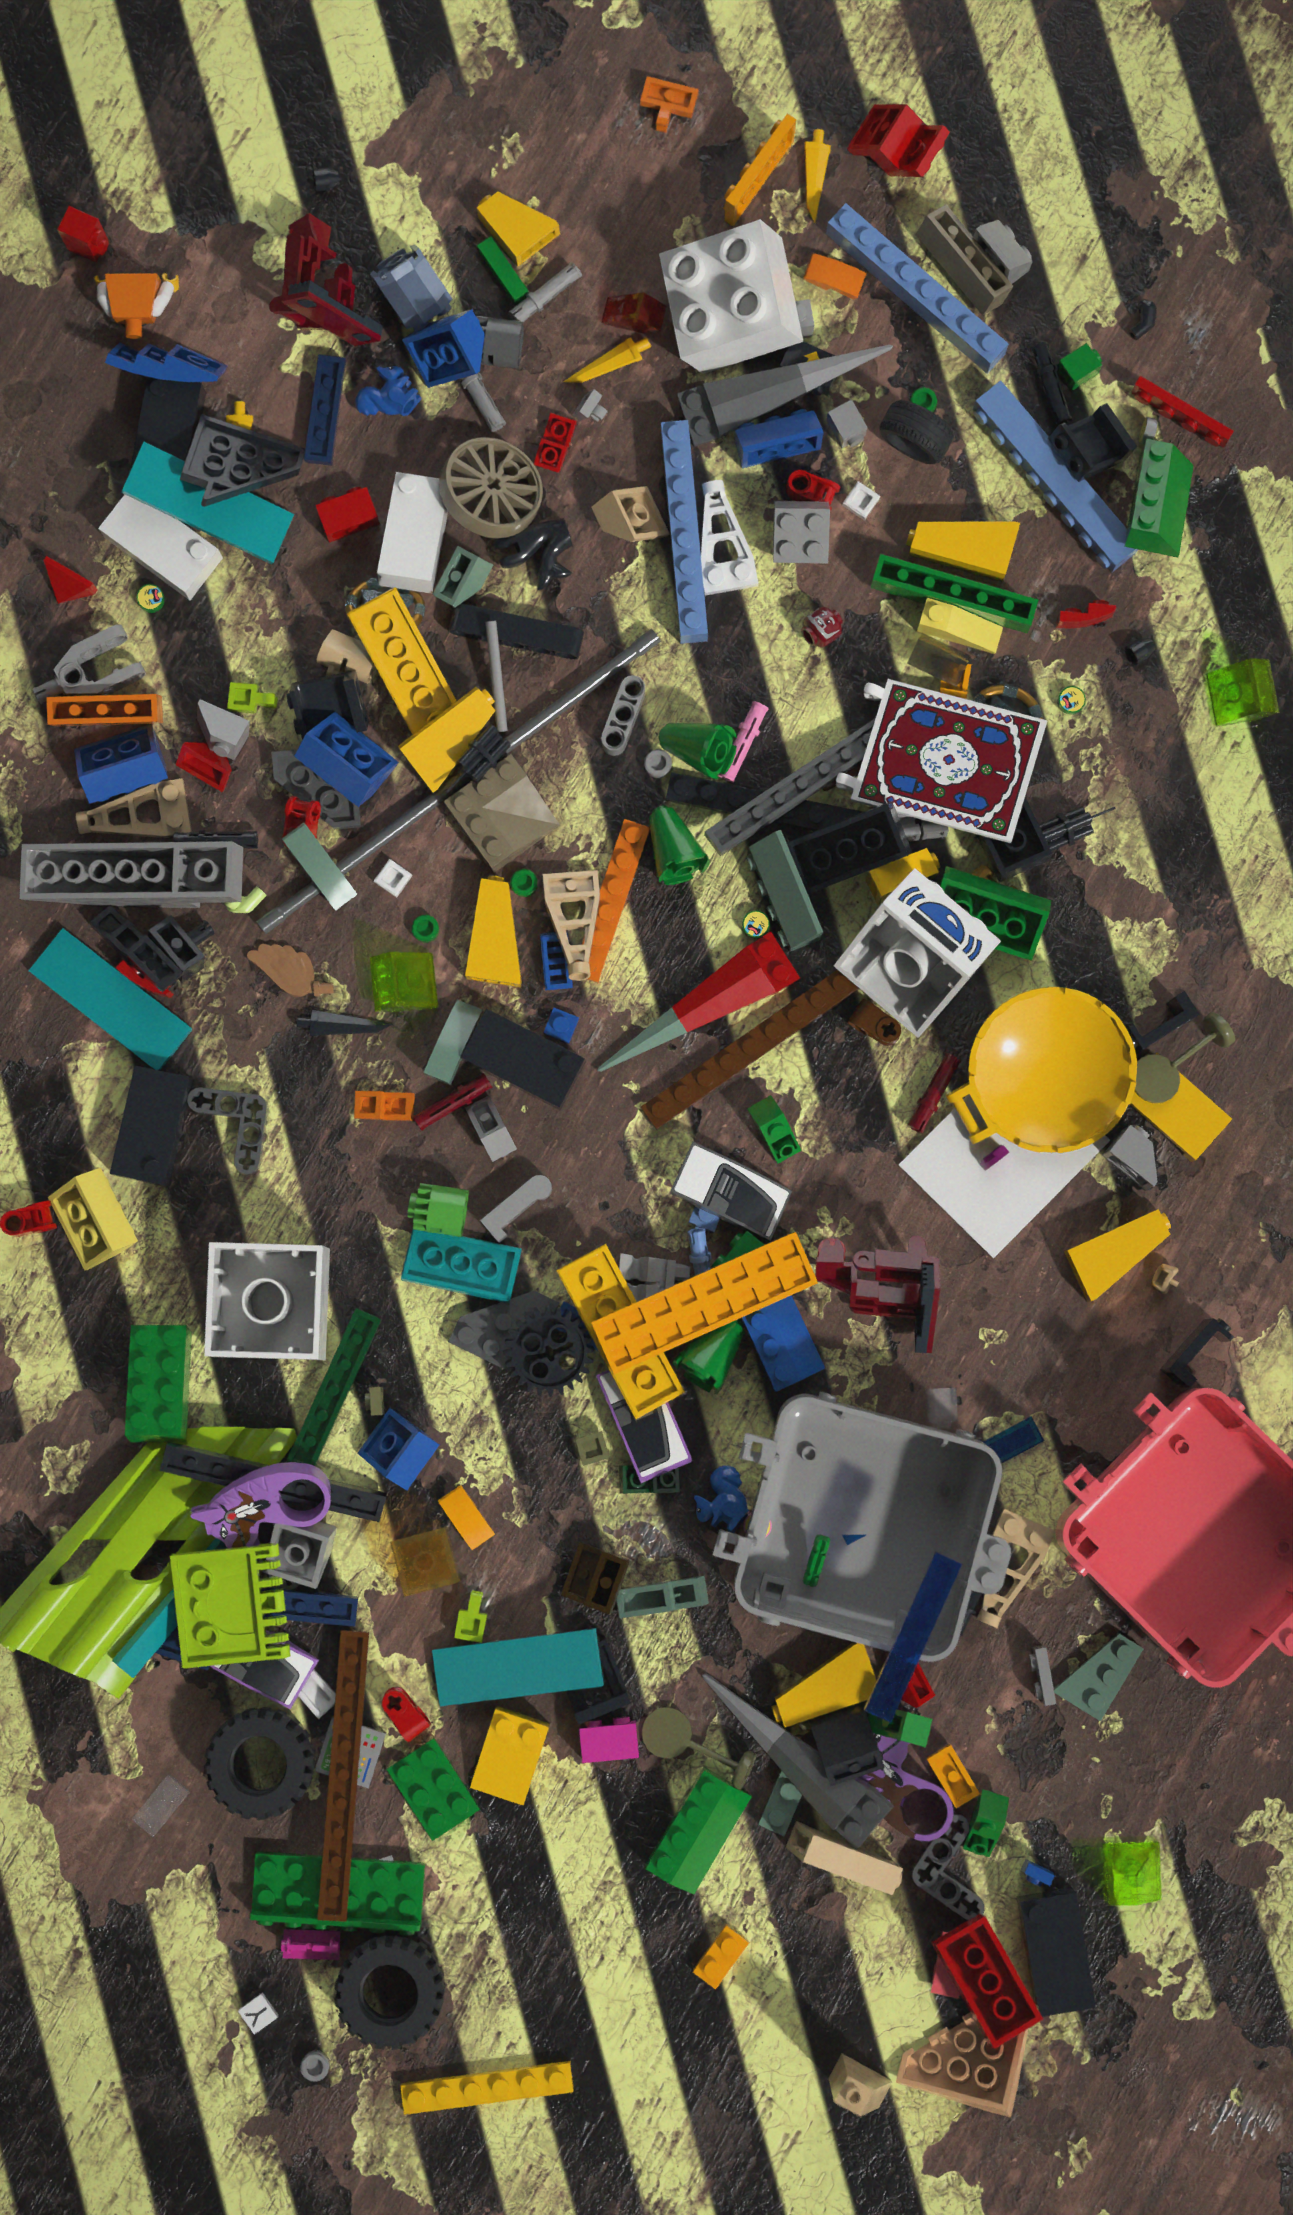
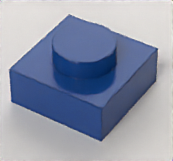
(561, 1025)
(1037, 1874)

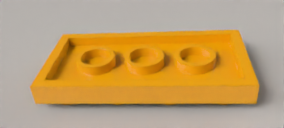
(755, 174)

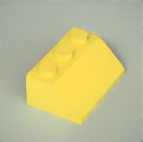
(92, 1218)

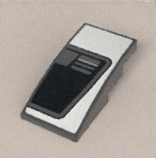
(731, 1191)

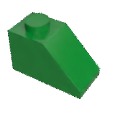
(903, 1727)

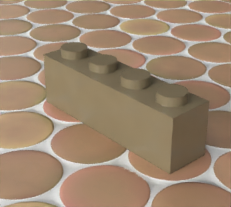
(964, 259)

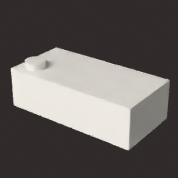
(413, 534)
(161, 545)

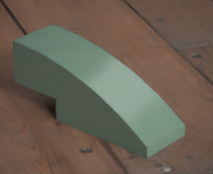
(319, 866)
(452, 1042)
(662, 1597)

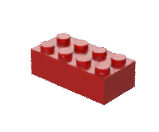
(987, 1981)

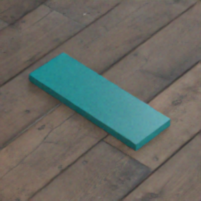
(239, 521)
(110, 1000)
(517, 1667)

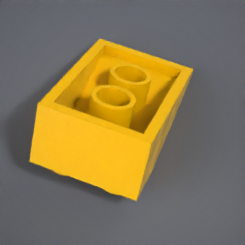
(509, 1755)

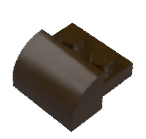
(595, 1578)

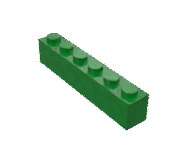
(983, 600)

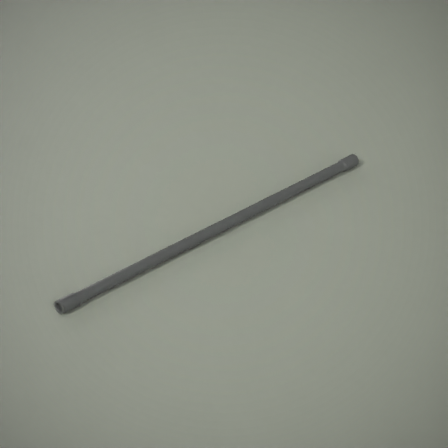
(636, 649)

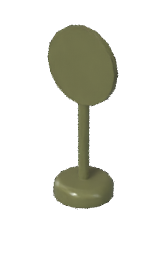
(1158, 1076)
(669, 1734)

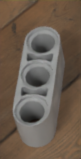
(623, 702)

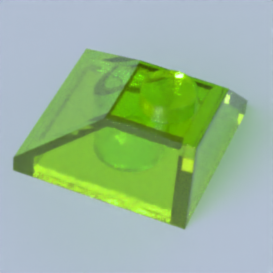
(1131, 1873)

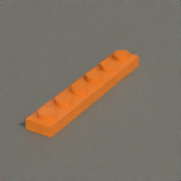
(615, 892)

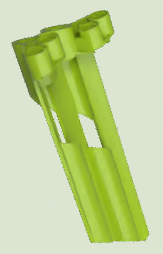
(94, 1616)

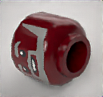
(822, 627)

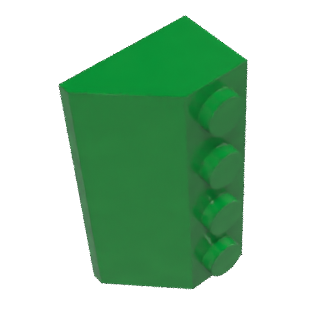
(1159, 499)
(697, 1831)

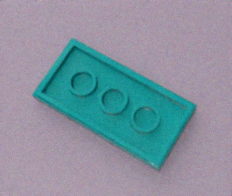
(462, 1265)

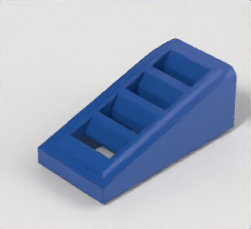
(556, 984)

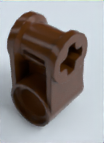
(870, 1021)

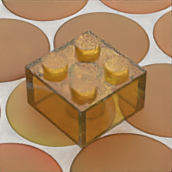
(425, 1561)

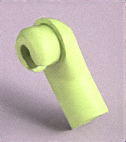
(247, 903)

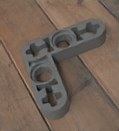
(240, 1111)
(939, 1877)

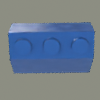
(447, 348)
(778, 438)
(345, 759)
(120, 764)
(783, 1343)

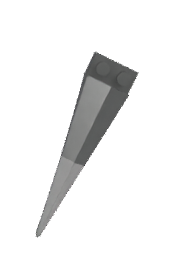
(727, 403)
(848, 1807)

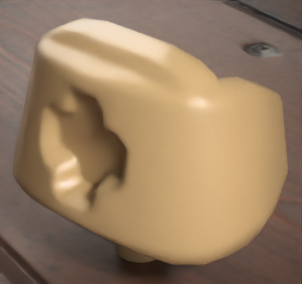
(1164, 1277)

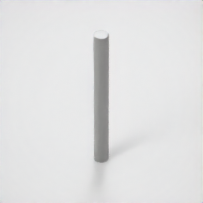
(496, 676)

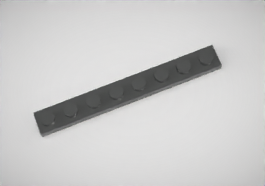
(789, 791)

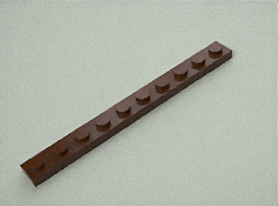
(748, 1048)
(343, 1776)

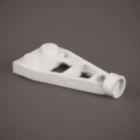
(731, 574)

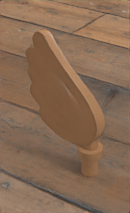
(289, 970)

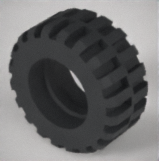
(227, 1784)
(383, 2029)

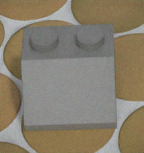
(1003, 249)
(1134, 1156)
(302, 1552)

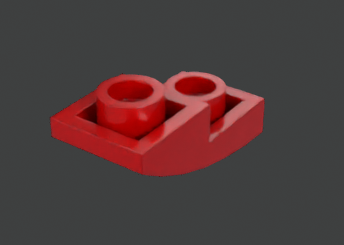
(555, 443)
(1094, 614)
(133, 975)

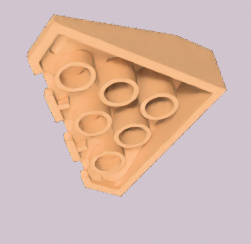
(965, 2068)

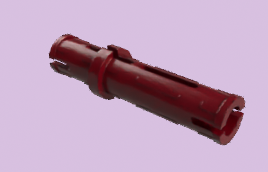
(481, 1084)
(933, 1094)

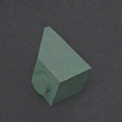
(462, 577)

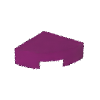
(994, 1157)

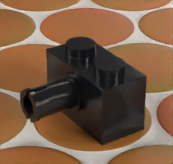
(181, 946)

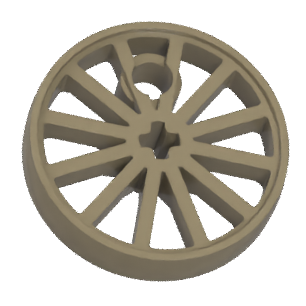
(491, 487)

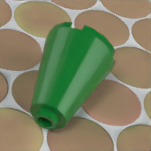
(700, 745)
(674, 847)
(711, 1356)

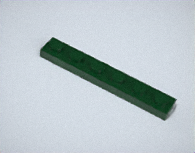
(335, 1388)

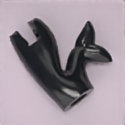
(527, 542)

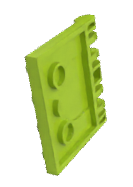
(224, 1608)

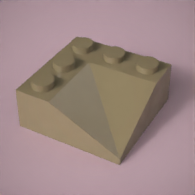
(502, 813)

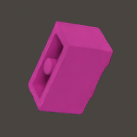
(609, 1740)

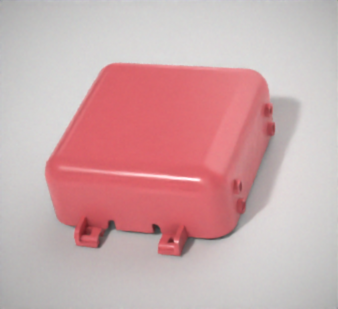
(1192, 1535)

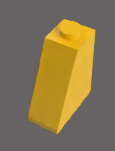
(516, 226)
(887, 878)

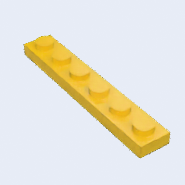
(487, 2087)

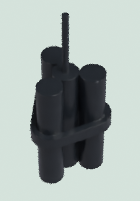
(481, 755)
(1069, 827)

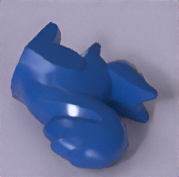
(392, 397)
(730, 1502)

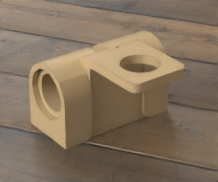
(346, 654)

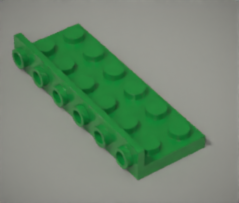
(380, 1893)

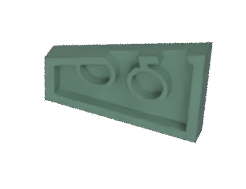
(1100, 1677)

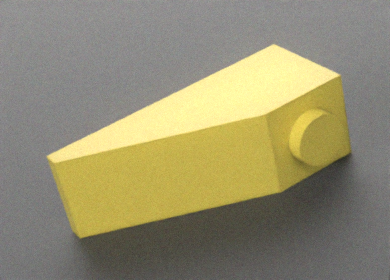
(959, 626)

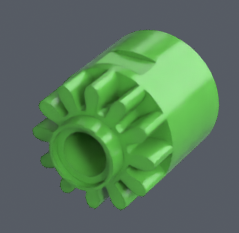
(439, 1209)

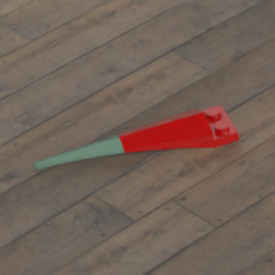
(743, 980)

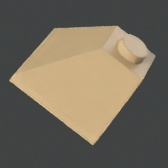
(630, 515)

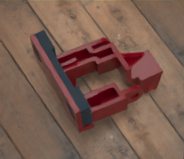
(312, 305)
(914, 1269)

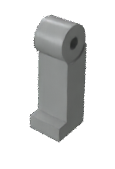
(535, 1189)

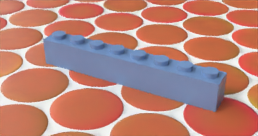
(916, 288)
(1044, 467)
(684, 531)

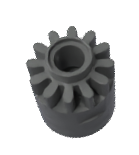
(502, 342)

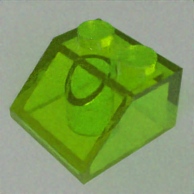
(1242, 692)
(403, 981)

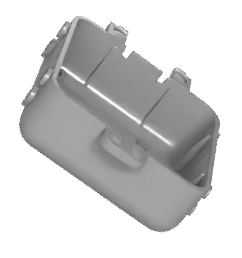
(874, 1476)

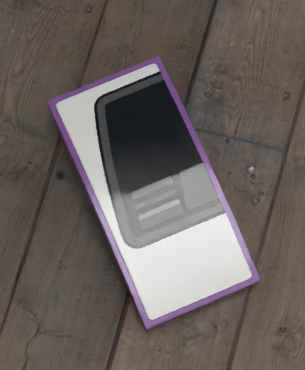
(650, 1440)
(276, 1678)

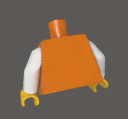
(135, 298)

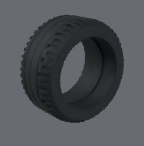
(916, 432)

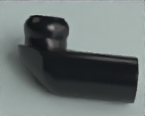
(1147, 319)

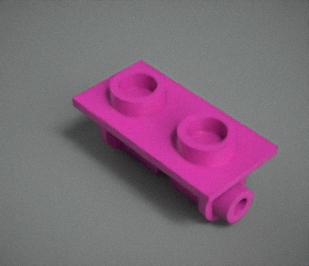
(311, 1944)

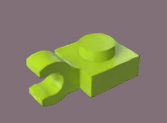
(246, 698)
(471, 1622)

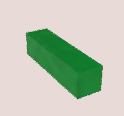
(502, 270)

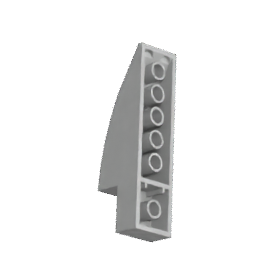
(133, 873)

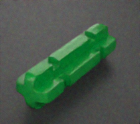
(816, 1560)

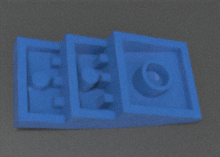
(177, 365)

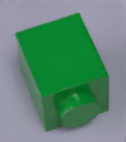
(1079, 366)

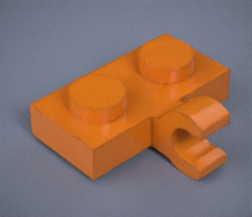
(668, 99)

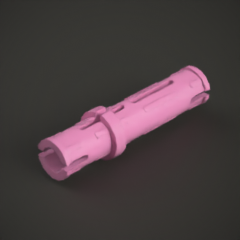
(757, 714)

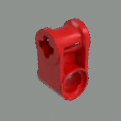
(814, 488)
(303, 812)
(30, 1219)
(407, 1718)

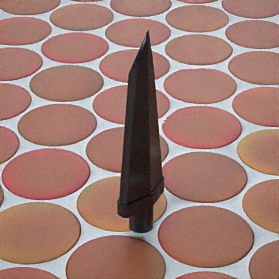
(334, 1024)

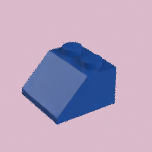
(398, 1449)

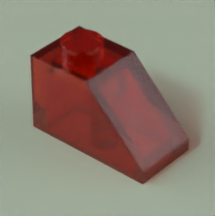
(634, 313)

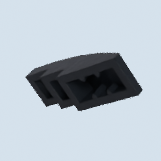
(136, 948)

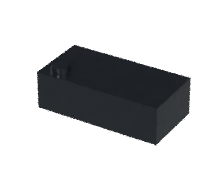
(169, 416)
(849, 847)
(1023, 853)
(523, 1059)
(151, 1126)
(1056, 1952)

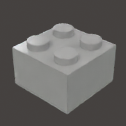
(801, 532)

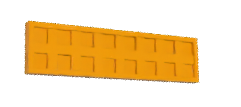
(704, 1302)

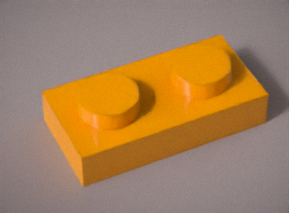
(953, 1776)
(720, 1956)

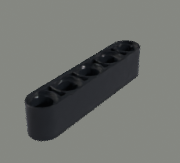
(518, 631)

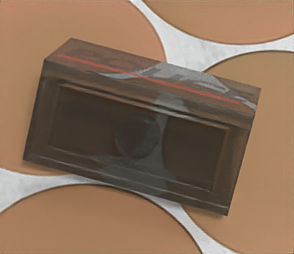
(939, 659)

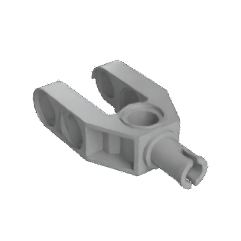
(82, 652)

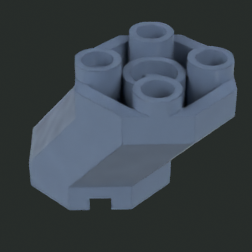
(412, 288)

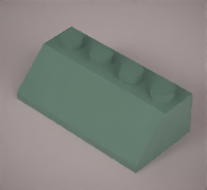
(785, 892)

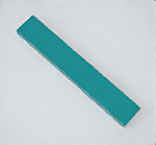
(152, 1631)

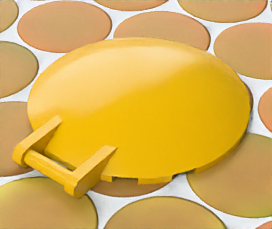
(1049, 1071)

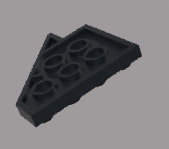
(237, 460)

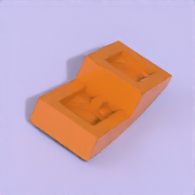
(834, 274)
(384, 1106)

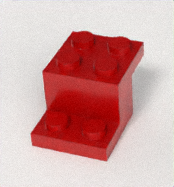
(898, 140)

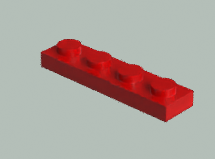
(1189, 417)

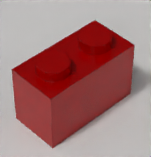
(83, 234)
(347, 513)

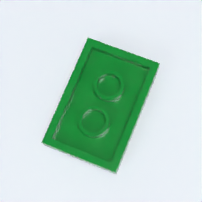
(433, 1789)

